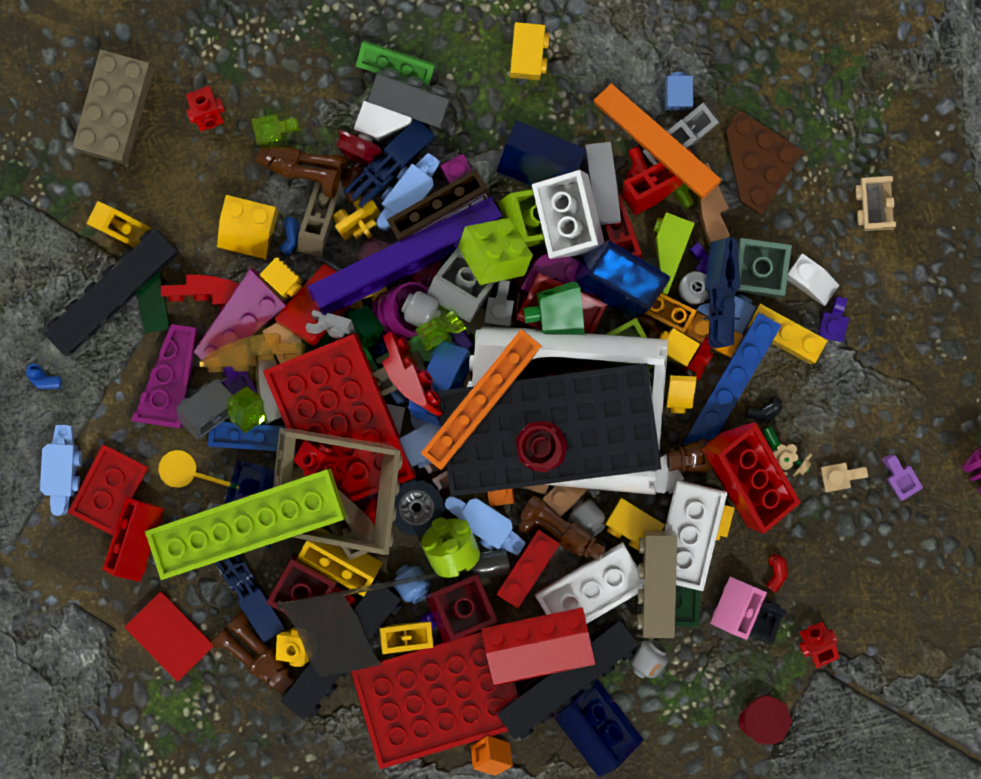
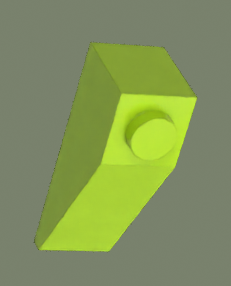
(670, 244)

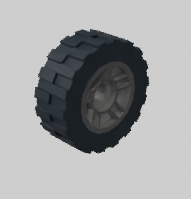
(417, 492)

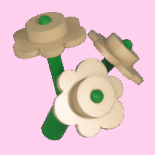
(786, 454)

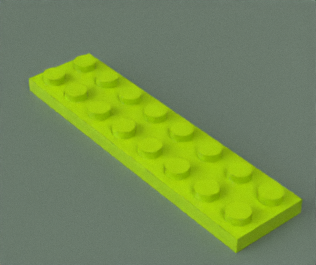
(246, 524)

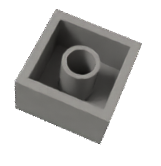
(458, 288)

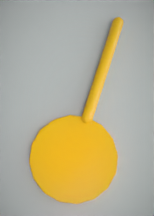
(179, 469)

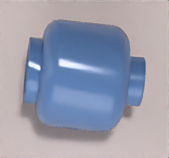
(412, 591)

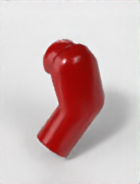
(639, 162)
(780, 572)

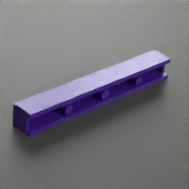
(398, 259)

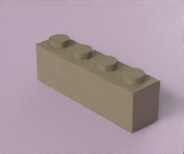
(659, 584)

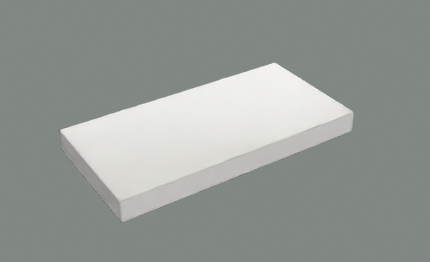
(695, 518)
(594, 586)

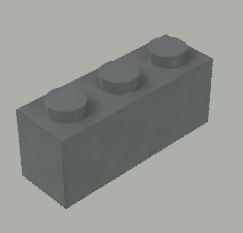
(410, 97)

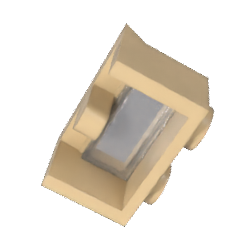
(876, 203)

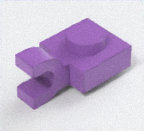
(902, 480)

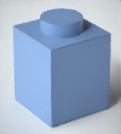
(679, 92)

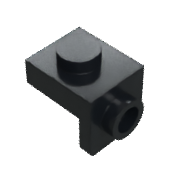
(767, 622)

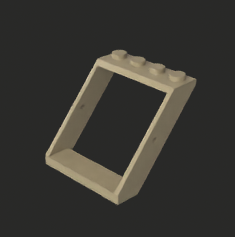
(387, 491)

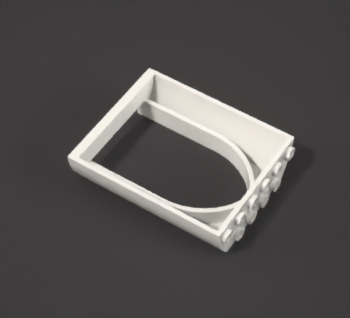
(492, 340)

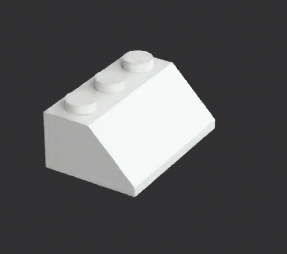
(568, 215)

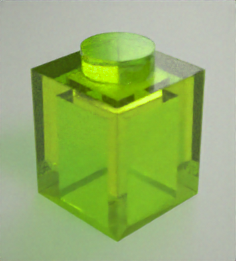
(246, 409)

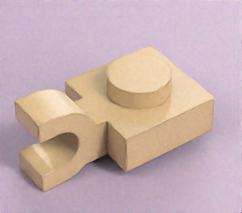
(838, 477)

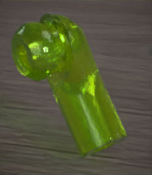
(684, 196)

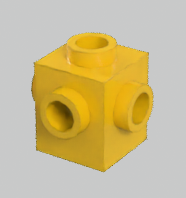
(290, 648)

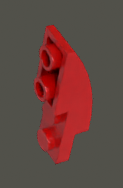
(201, 288)
(406, 375)

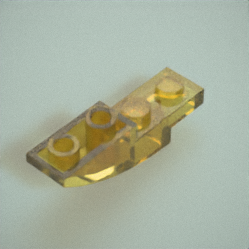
(243, 352)

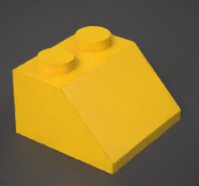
(246, 227)

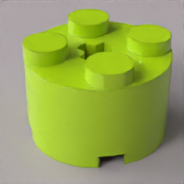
(450, 547)

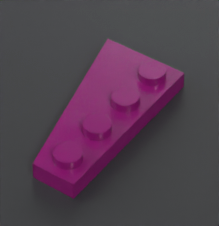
(244, 313)
(169, 379)

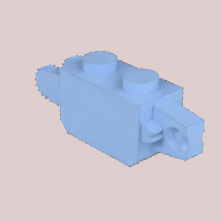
(413, 185)
(60, 469)
(487, 524)

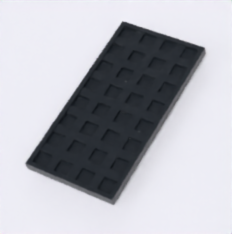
(600, 412)

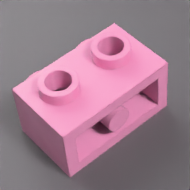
(738, 608)

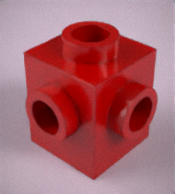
(205, 108)
(316, 457)
(819, 644)

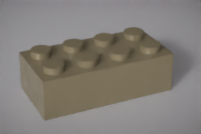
(113, 107)

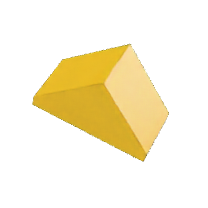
(406, 637)

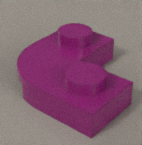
(558, 268)

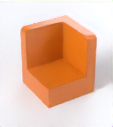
(491, 755)

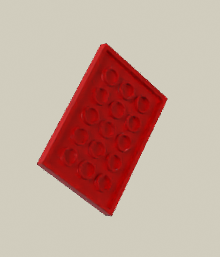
(339, 396)
(431, 700)

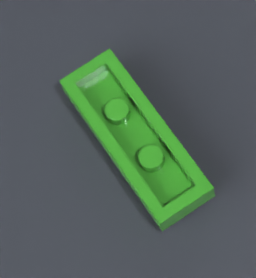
(374, 57)

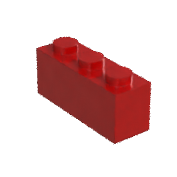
(129, 545)
(527, 568)

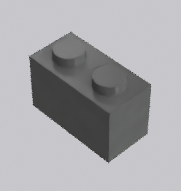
(204, 409)

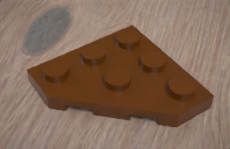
(758, 161)

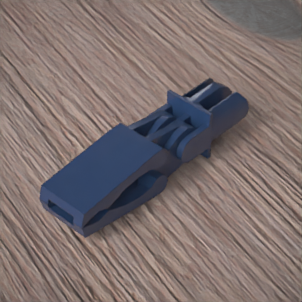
(398, 154)
(722, 282)
(253, 599)

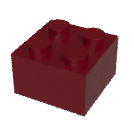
(299, 582)
(461, 609)

